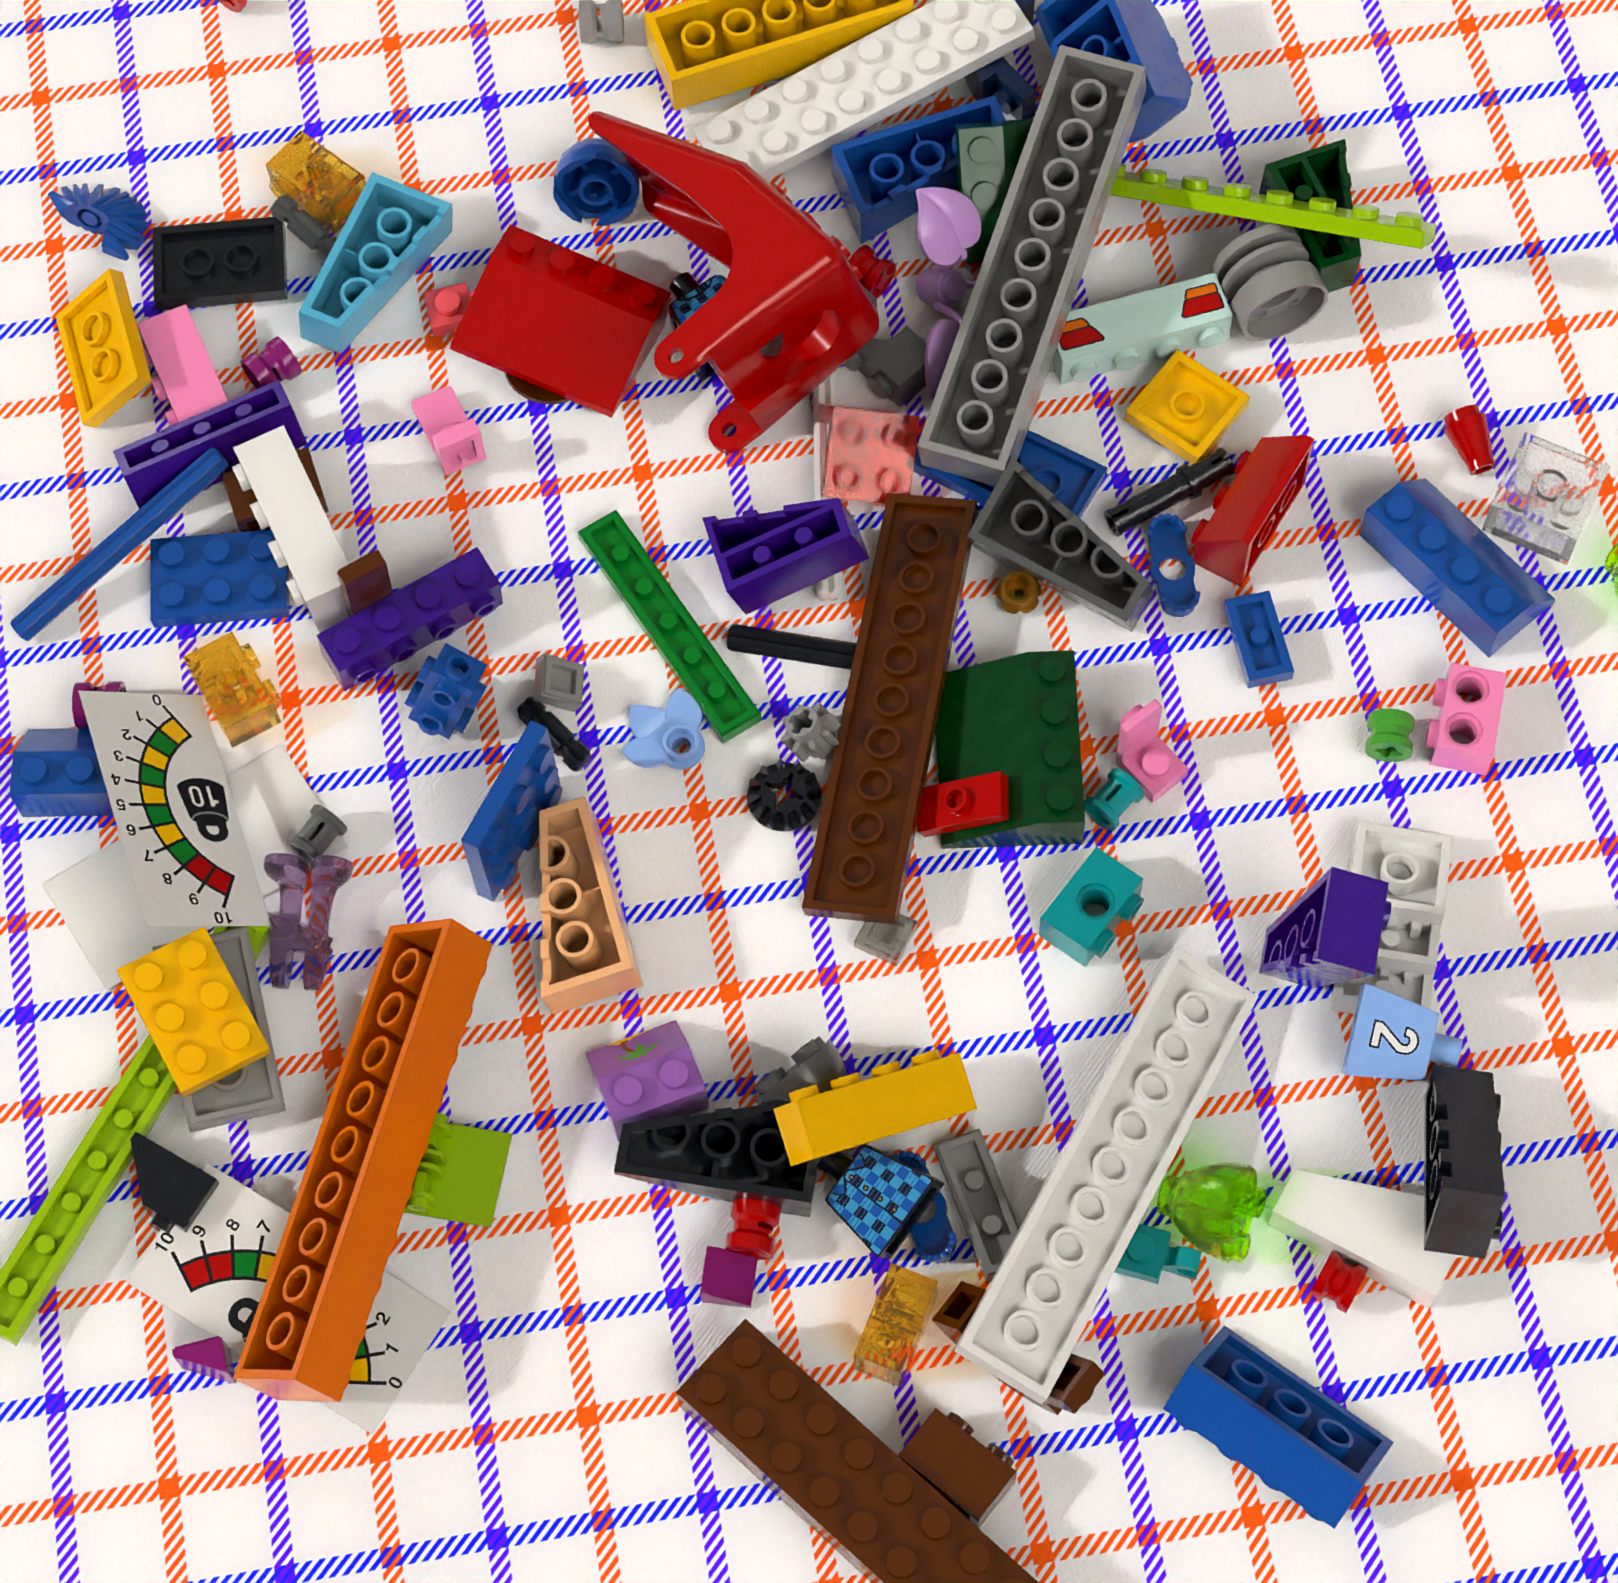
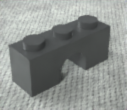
(893, 364)

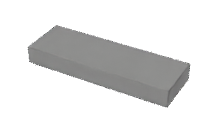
(978, 1198)

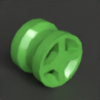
(1389, 735)

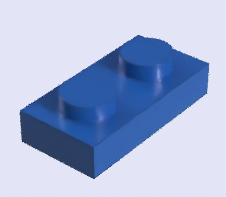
(1258, 639)

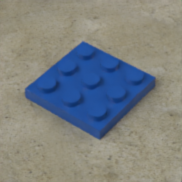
(510, 812)

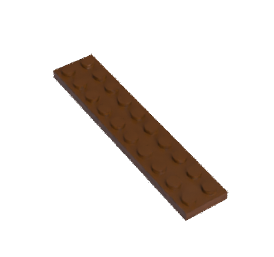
(890, 710)

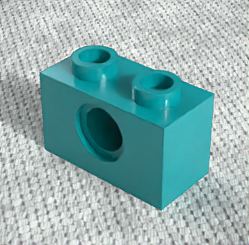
(1099, 882)

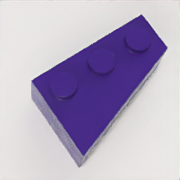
(783, 550)

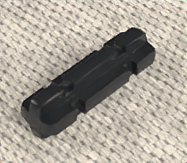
(574, 752)

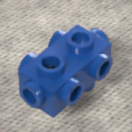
(446, 692)

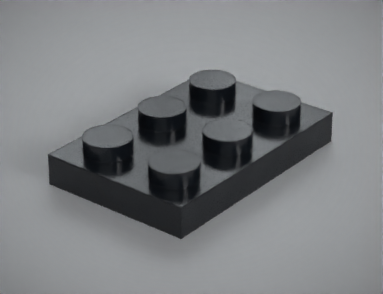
(219, 263)

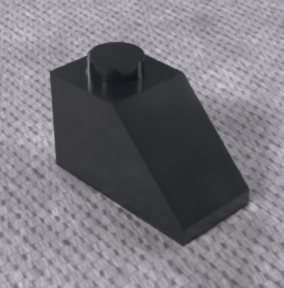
(169, 1185)

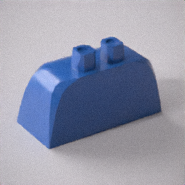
(1129, 33)

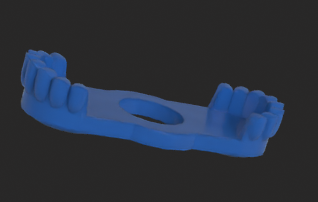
(1168, 542)
(936, 1237)

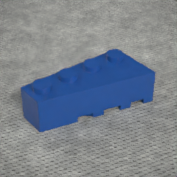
(885, 168)

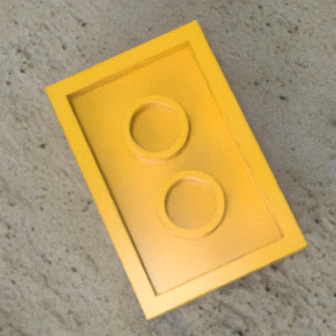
(103, 348)
(193, 1011)

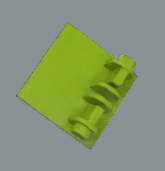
(460, 1173)

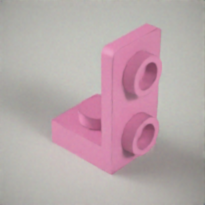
(450, 433)
(1145, 754)

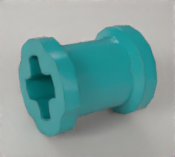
(1113, 799)

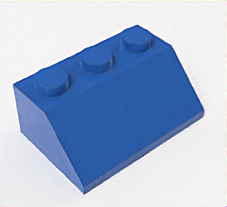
(58, 775)

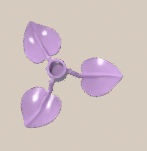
(945, 228)

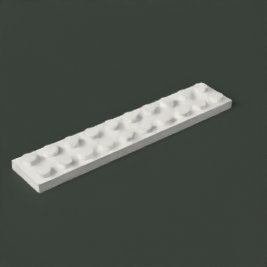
(1106, 1176)

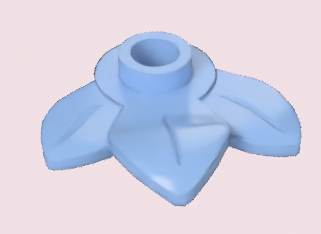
(661, 731)

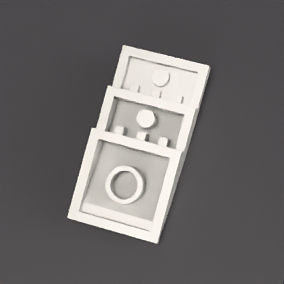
(1417, 876)

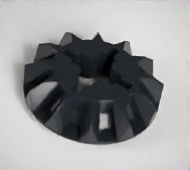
(792, 812)

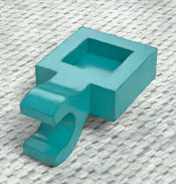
(1150, 1254)

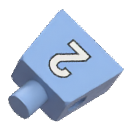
(1395, 1038)

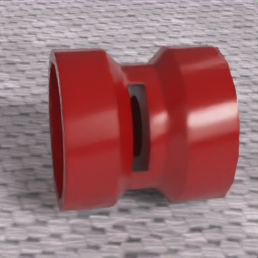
(753, 1228)

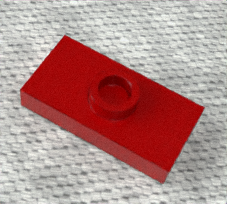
(964, 804)

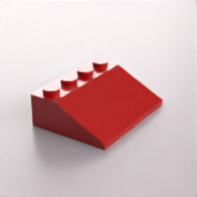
(561, 321)

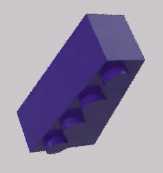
(1329, 931)

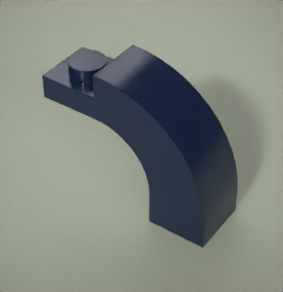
(1002, 80)

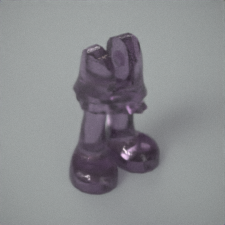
(287, 934)

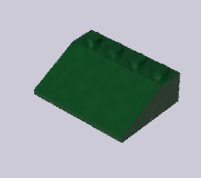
(1019, 721)

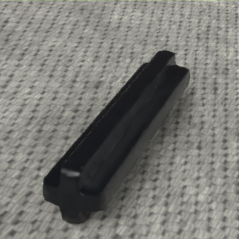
(791, 646)

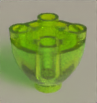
(1214, 1207)

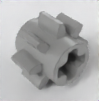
(810, 732)

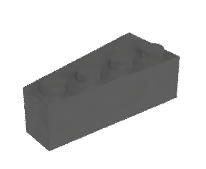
(1041, 536)

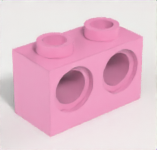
(1471, 719)

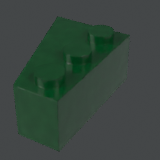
(1325, 175)

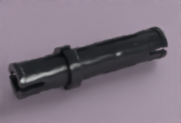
(1186, 483)

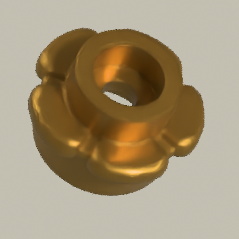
(1018, 581)

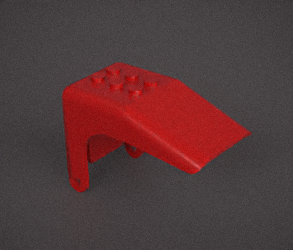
(779, 280)

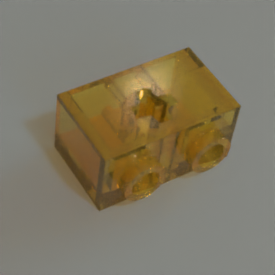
(316, 180)
(240, 711)
(895, 1325)

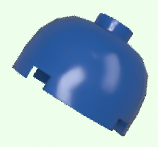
(595, 182)

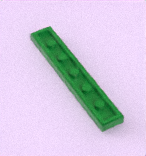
(669, 626)

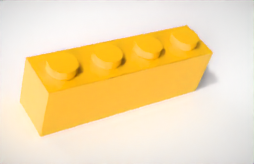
(873, 1108)

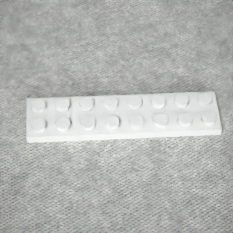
(865, 83)

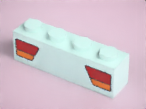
(1142, 328)

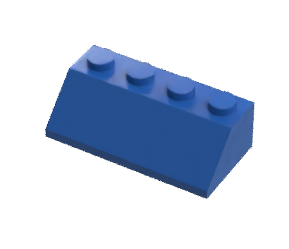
(1453, 564)
(1277, 1426)

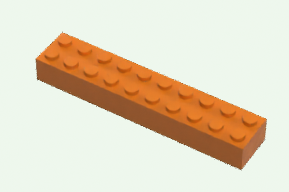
(364, 1163)

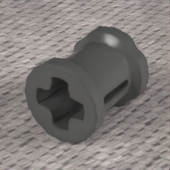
(316, 834)

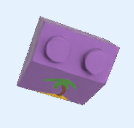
(648, 1077)

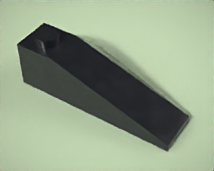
(719, 1157)

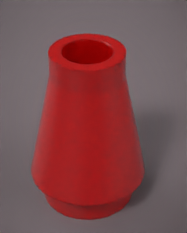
(1470, 436)

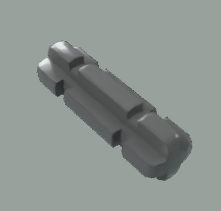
(303, 225)

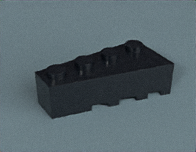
(1462, 1162)

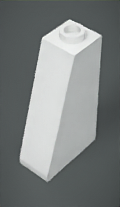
(1365, 1226)

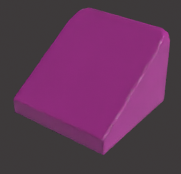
(728, 1278)
(207, 1357)

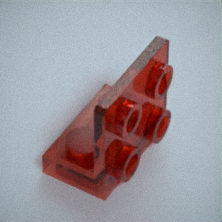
(867, 453)

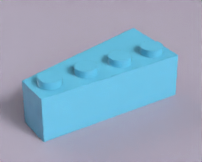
(373, 257)

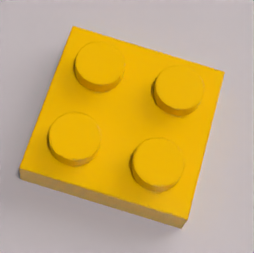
(1186, 408)

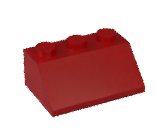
(1252, 506)

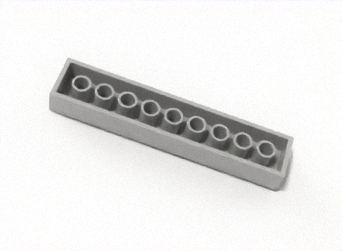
(1033, 266)

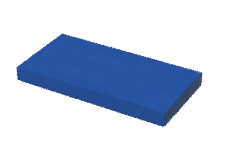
(1062, 471)

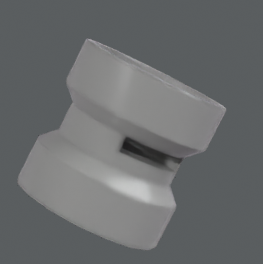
(611, 21)

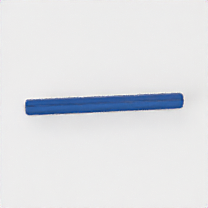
(119, 544)

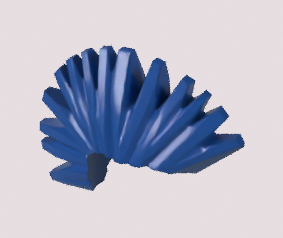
(107, 214)

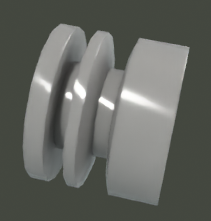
(1270, 282)

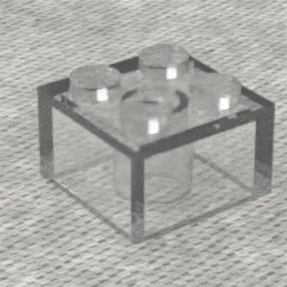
(1545, 498)

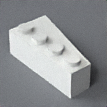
(297, 522)

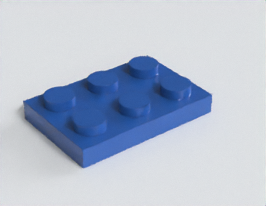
(216, 579)

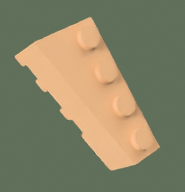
(583, 925)

